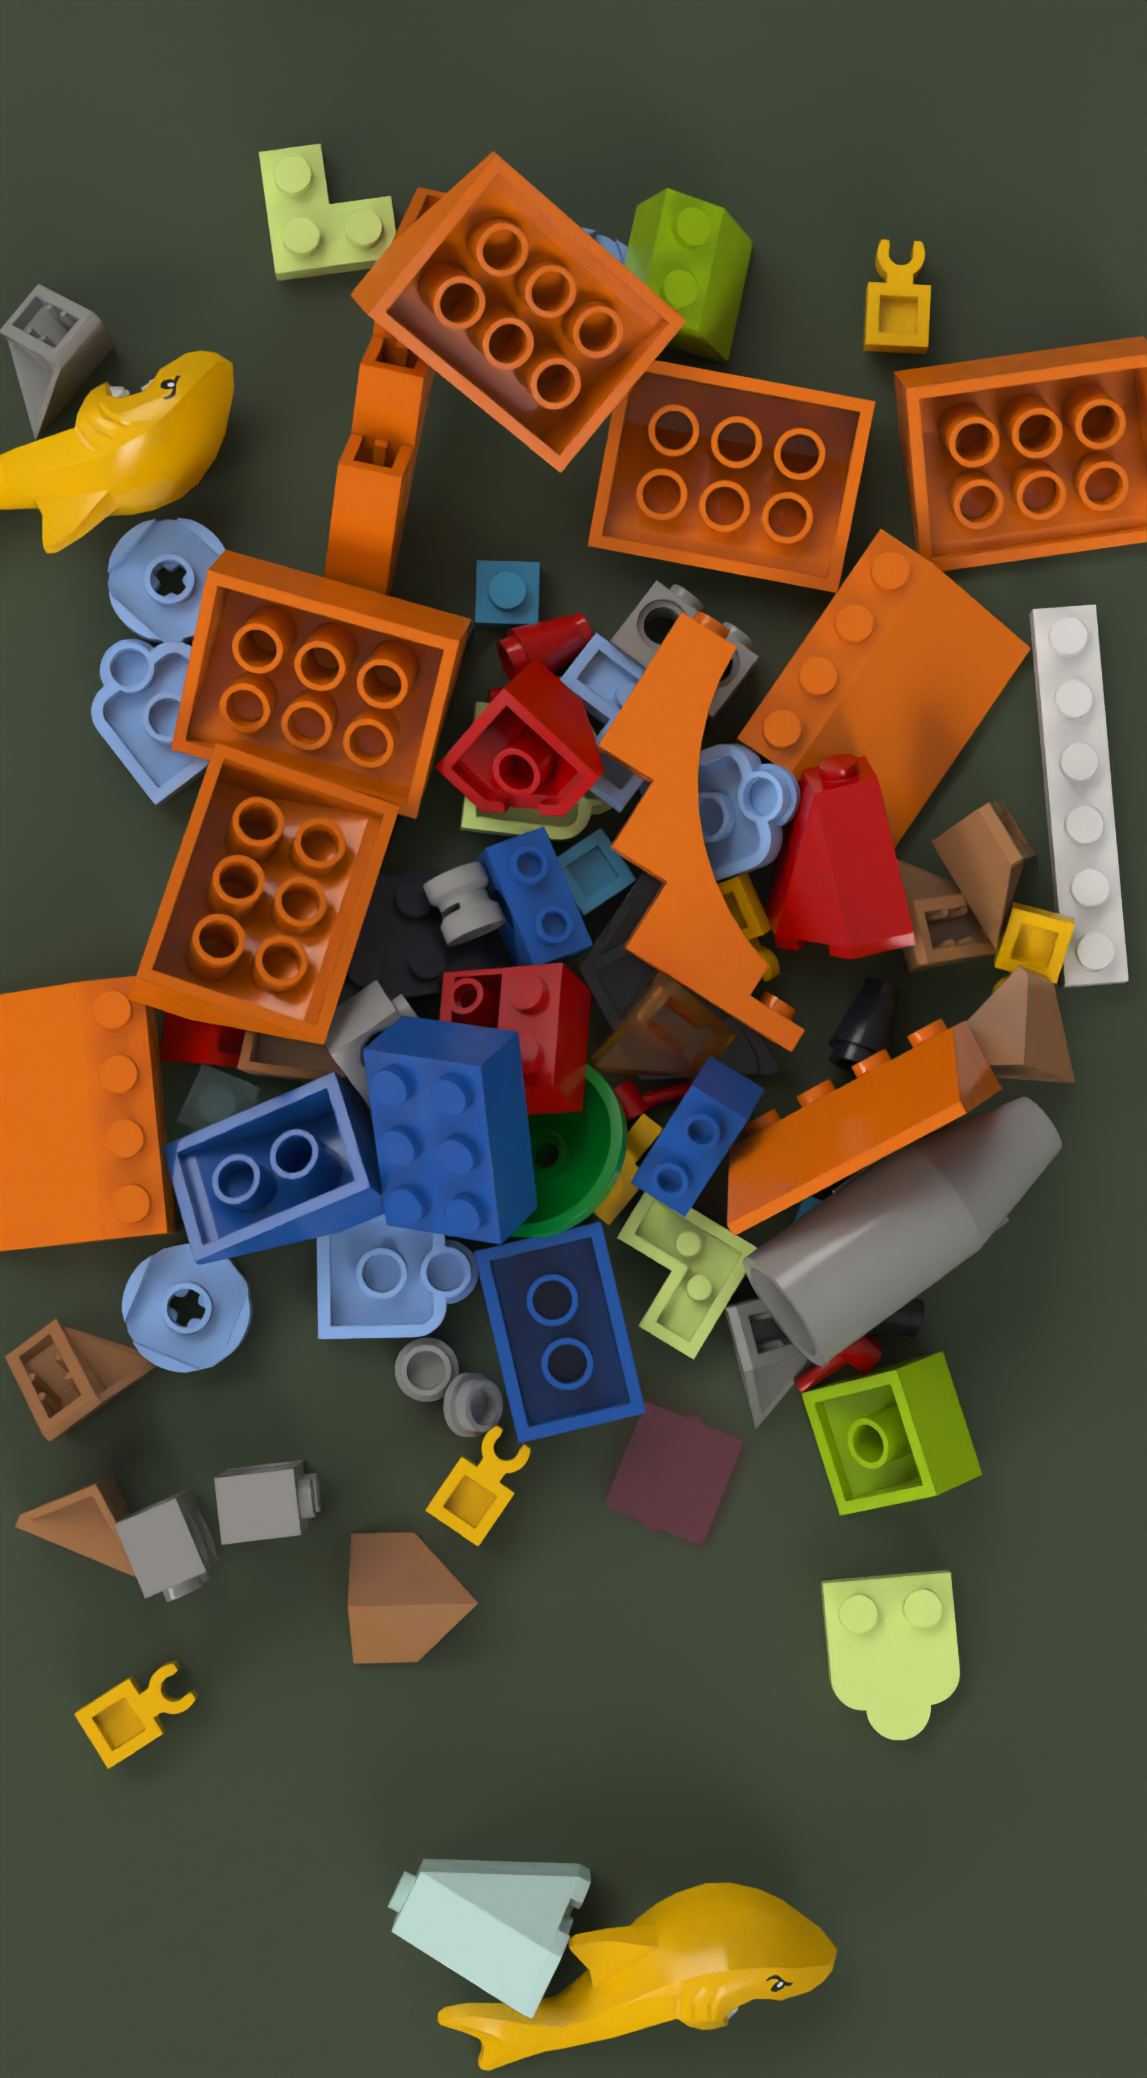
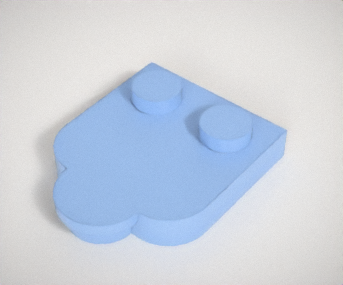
(140, 712)
(742, 808)
(389, 1281)

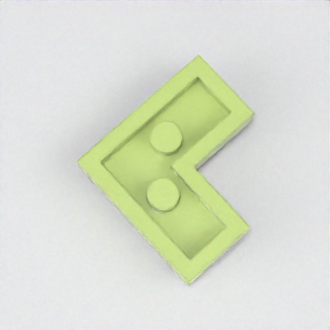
(308, 231)
(703, 1268)

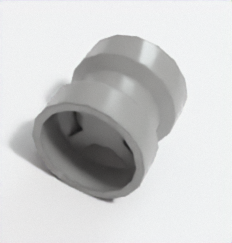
(464, 903)

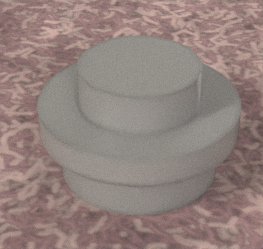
(426, 1369)
(472, 1405)

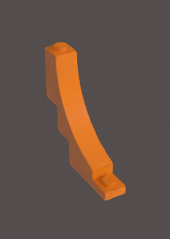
(380, 453)
(688, 921)

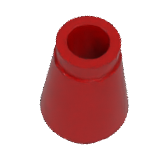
(550, 641)

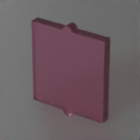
(673, 1473)

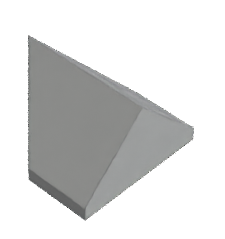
(53, 352)
(764, 1356)

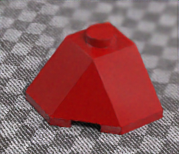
(527, 748)

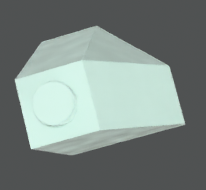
(492, 1921)

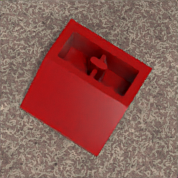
(552, 1020)

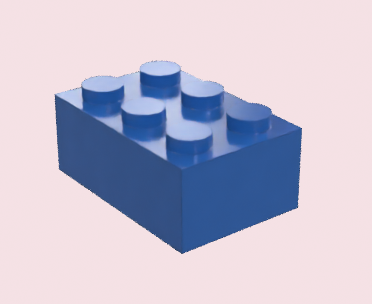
(451, 1128)
(559, 1332)

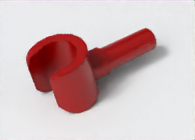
(635, 1104)
(860, 1355)

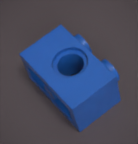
(535, 900)
(697, 1136)

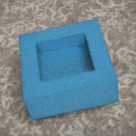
(507, 594)
(594, 872)

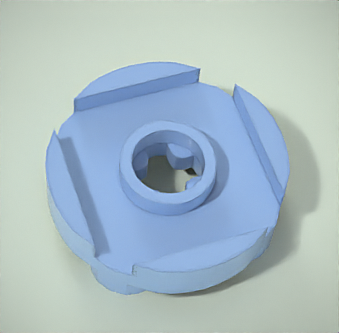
(134, 580)
(153, 1322)

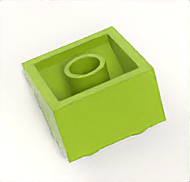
(696, 264)
(892, 1434)

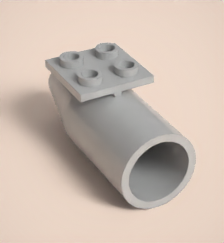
(899, 1227)

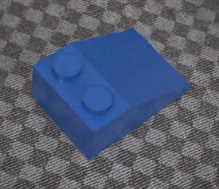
(278, 1172)

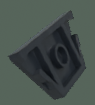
(405, 945)
(620, 978)

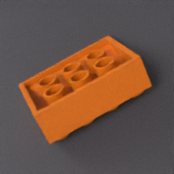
(519, 309)
(1026, 453)
(732, 475)
(889, 674)
(320, 678)
(265, 899)
(81, 1117)
(856, 1123)

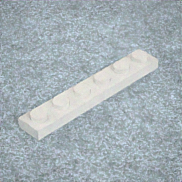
(1079, 792)

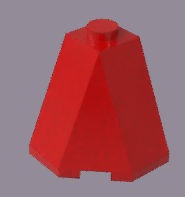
(839, 867)

